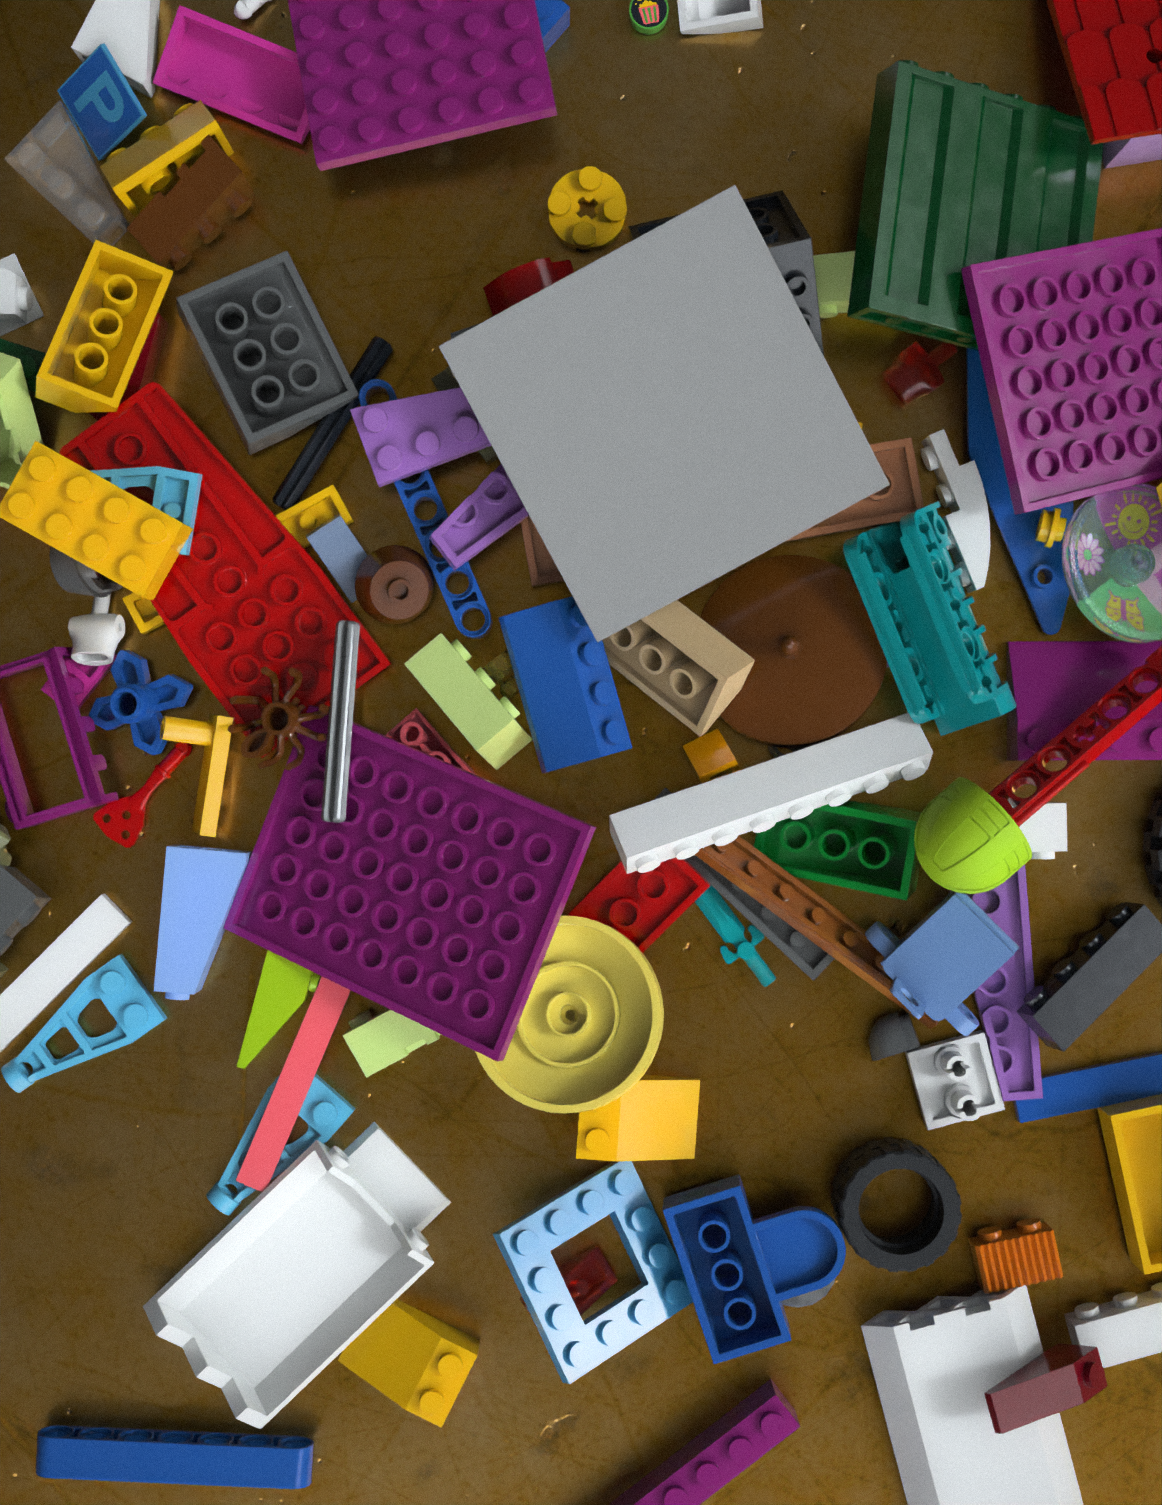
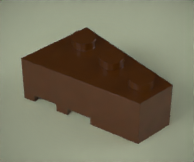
(193, 209)

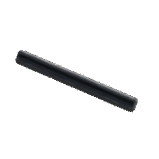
(330, 427)

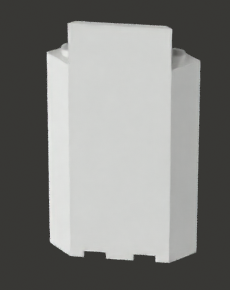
(300, 1272)
(932, 1389)

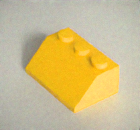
(151, 162)

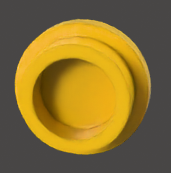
(1050, 527)

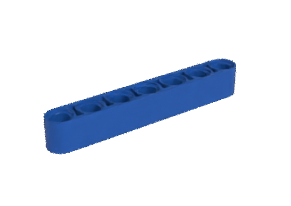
(411, 496)
(174, 1457)

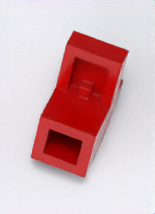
(524, 282)

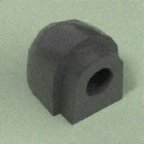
(892, 1036)

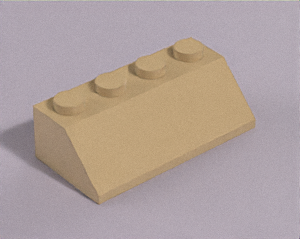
(680, 664)

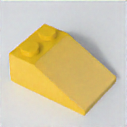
(644, 1124)
(413, 1360)

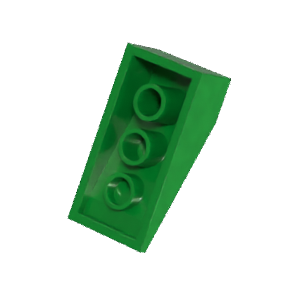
(849, 847)

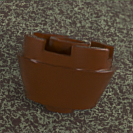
(394, 584)

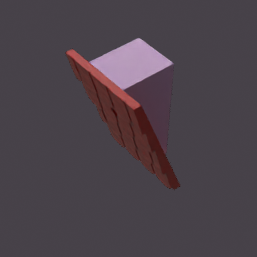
(1115, 73)

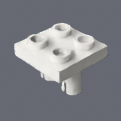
(954, 1080)

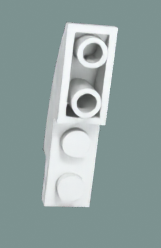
(969, 518)

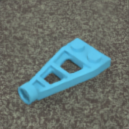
(174, 491)
(126, 1001)
(322, 1111)

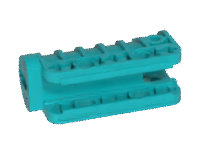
(927, 622)

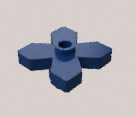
(139, 701)

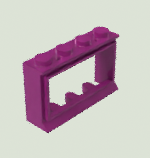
(75, 727)

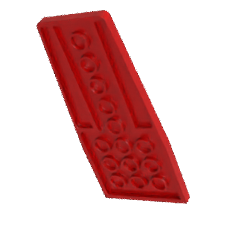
(248, 585)

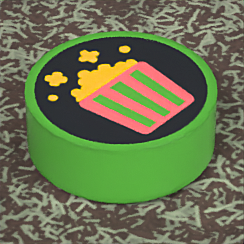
(648, 15)

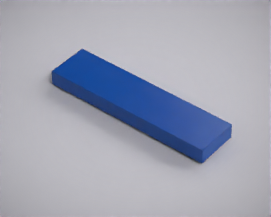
(1094, 1087)

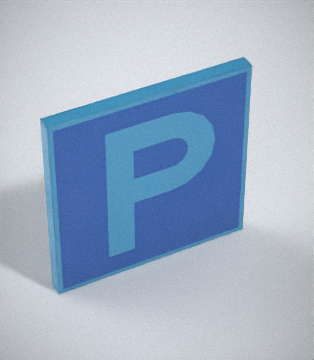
(101, 102)

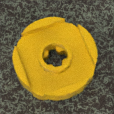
(588, 186)

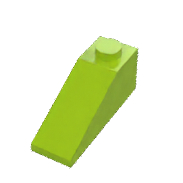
(278, 996)

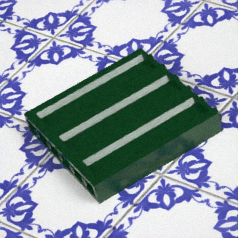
(958, 184)

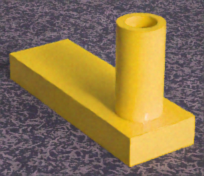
(216, 741)

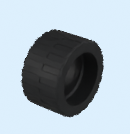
(924, 1242)

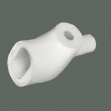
(96, 634)

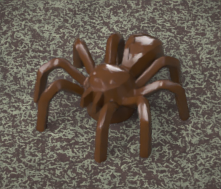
(278, 719)

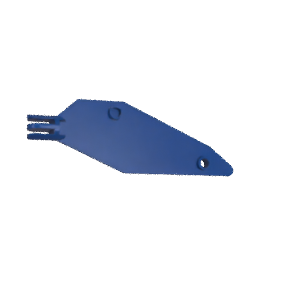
(1018, 530)

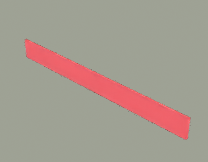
(293, 1084)

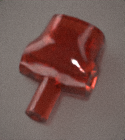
(917, 372)

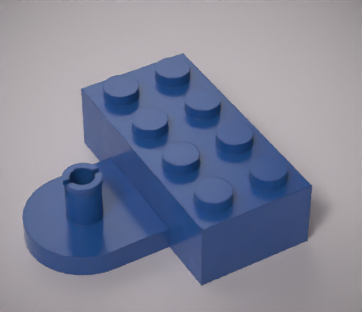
(747, 1265)

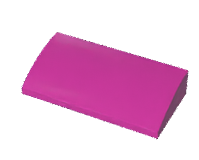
(234, 74)

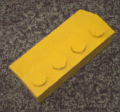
(102, 331)

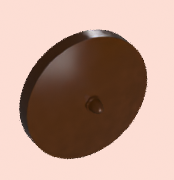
(810, 648)

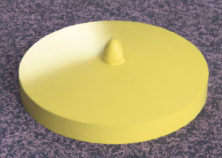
(585, 1023)

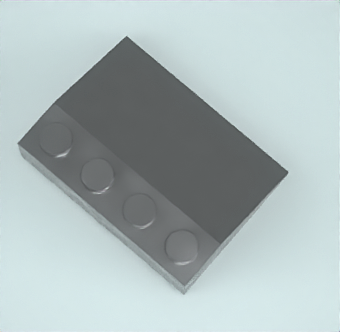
(266, 351)

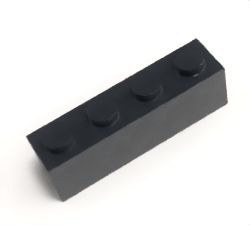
(1093, 975)

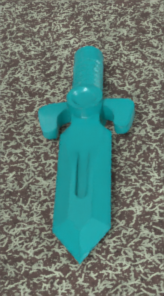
(732, 932)

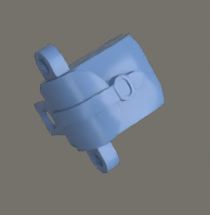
(943, 959)

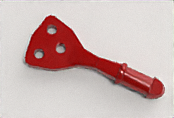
(137, 802)

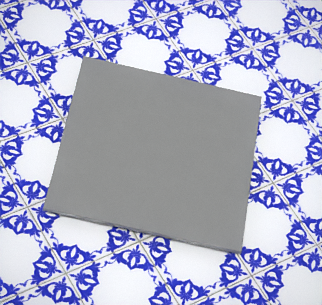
(665, 414)

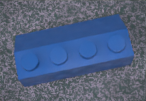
(564, 685)

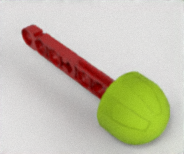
(974, 837)

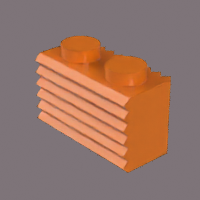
(1015, 1256)

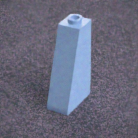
(194, 908)

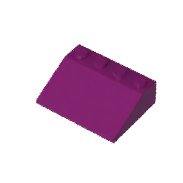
(1062, 680)

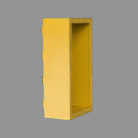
(93, 521)
(1135, 1158)

